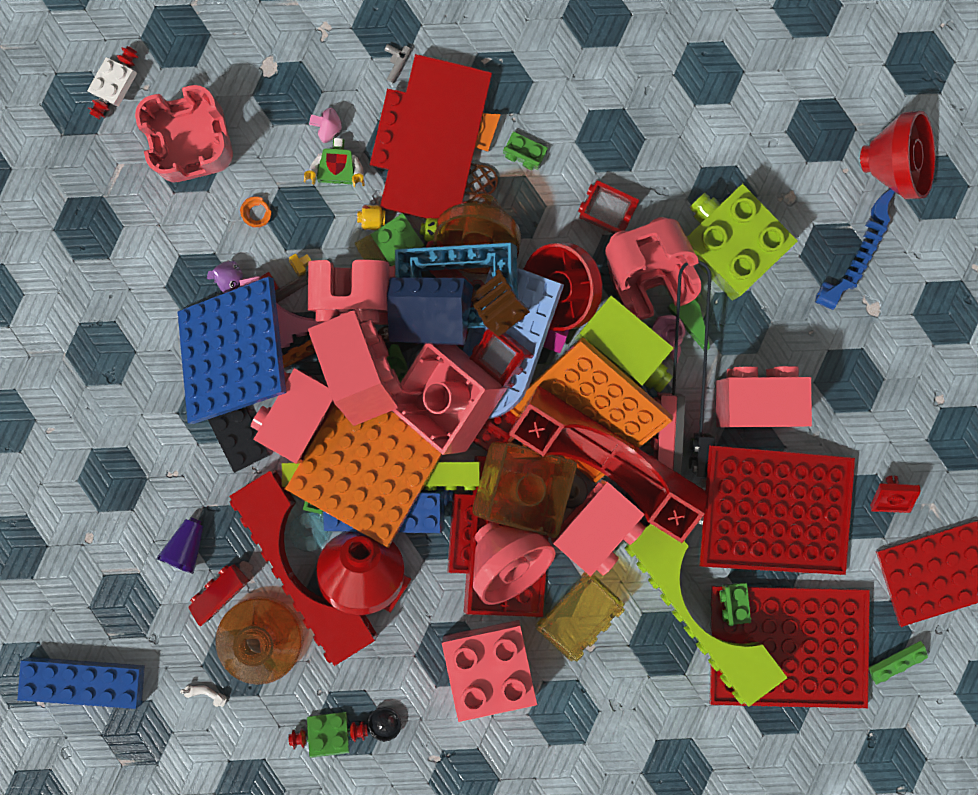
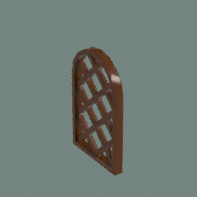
(477, 180)

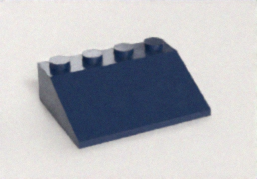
(428, 310)

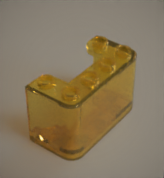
(580, 616)

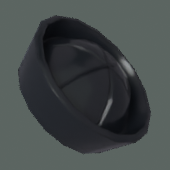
(384, 724)

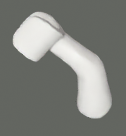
(190, 691)

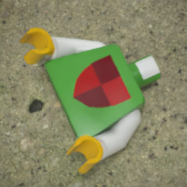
(336, 166)

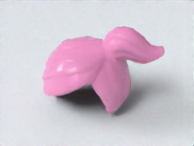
(665, 328)

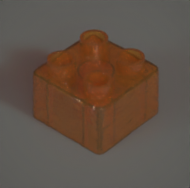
(524, 488)

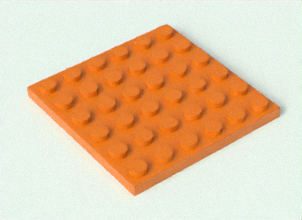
(602, 393)
(365, 472)

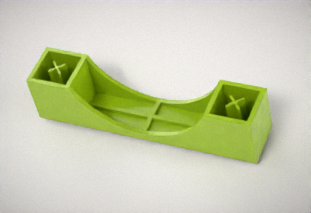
(743, 666)

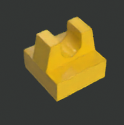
(299, 264)

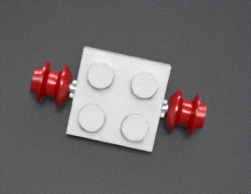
(112, 82)

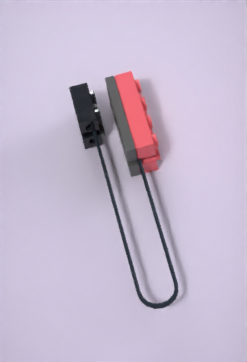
(669, 441)

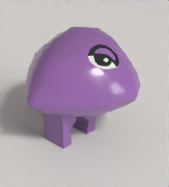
(226, 276)

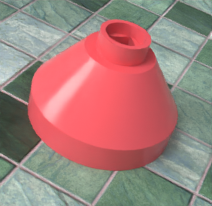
(508, 561)

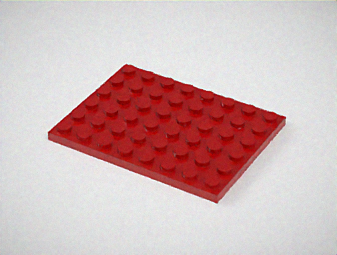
(777, 511)
(813, 637)

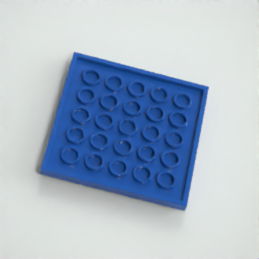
(231, 351)

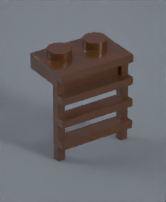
(503, 311)

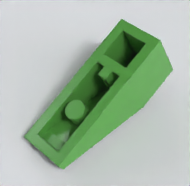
(693, 321)

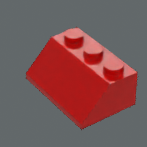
(217, 594)

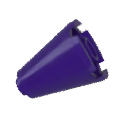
(183, 546)

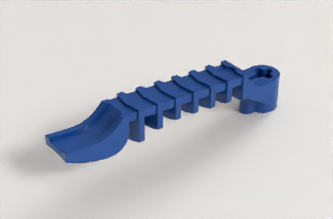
(829, 294)

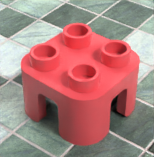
(185, 134)
(650, 259)
(342, 290)

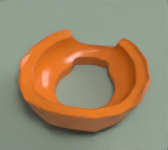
(247, 206)

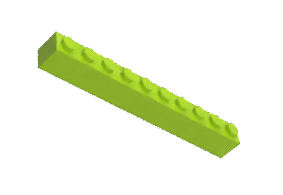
(444, 474)

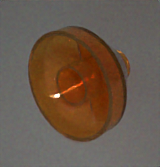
(476, 223)
(278, 634)

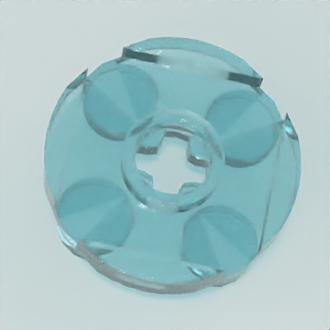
(297, 533)

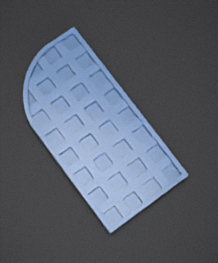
(541, 298)

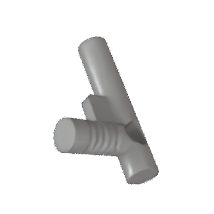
(396, 60)

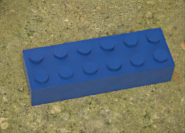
(424, 517)
(81, 682)

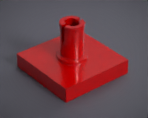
(895, 496)

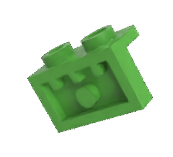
(524, 151)
(735, 603)

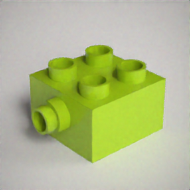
(737, 240)
(629, 344)

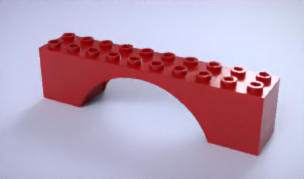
(661, 493)
(265, 512)

